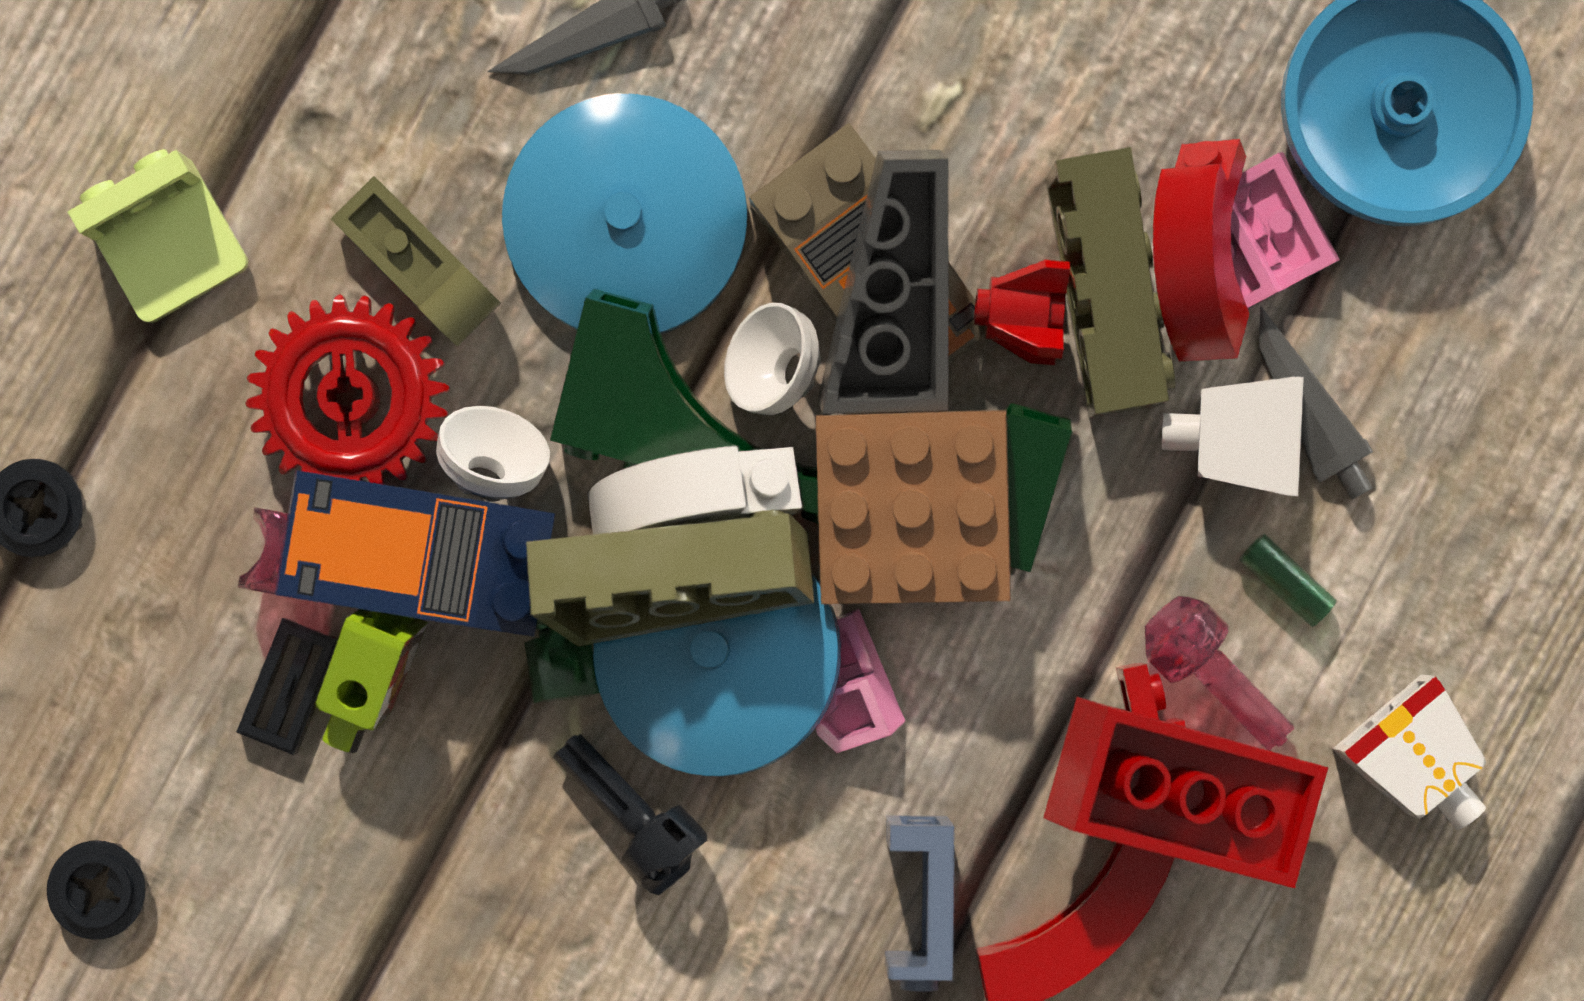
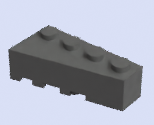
(894, 304)

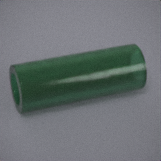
(1288, 580)

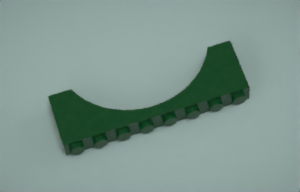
(635, 407)

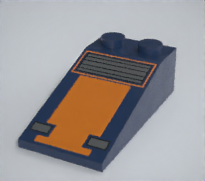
(410, 553)

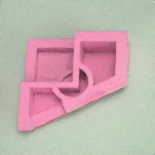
(863, 699)

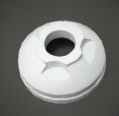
(760, 357)
(496, 442)

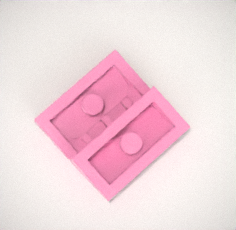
(1275, 232)

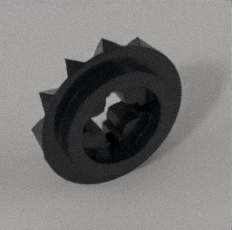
(63, 495)
(70, 898)

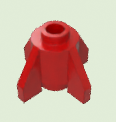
(1026, 311)

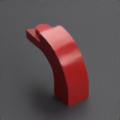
(1194, 252)

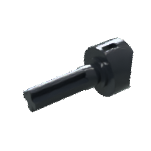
(657, 840)

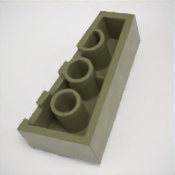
(1109, 283)
(668, 576)

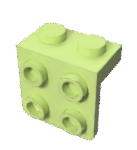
(161, 234)

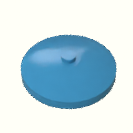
(1406, 106)
(625, 204)
(724, 690)

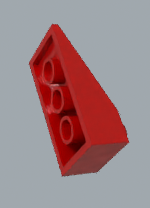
(1184, 793)

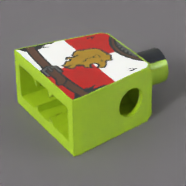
(373, 652)

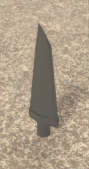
(589, 31)
(1326, 432)

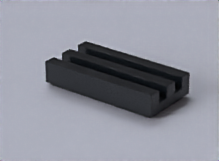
(270, 735)

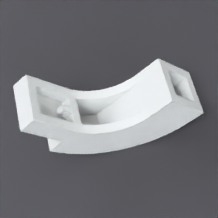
(695, 489)

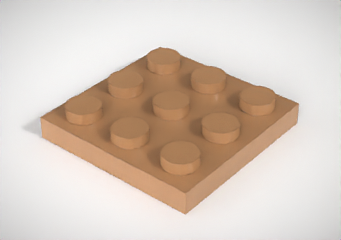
(913, 507)

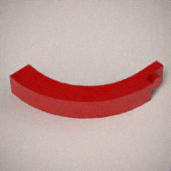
(1104, 913)

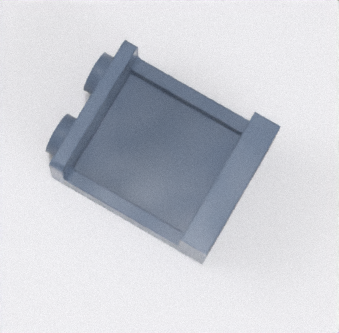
(934, 960)

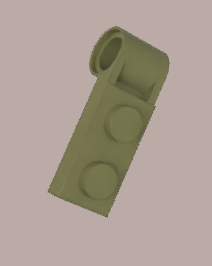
(416, 261)

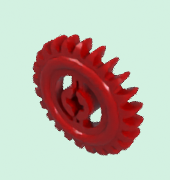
(343, 335)

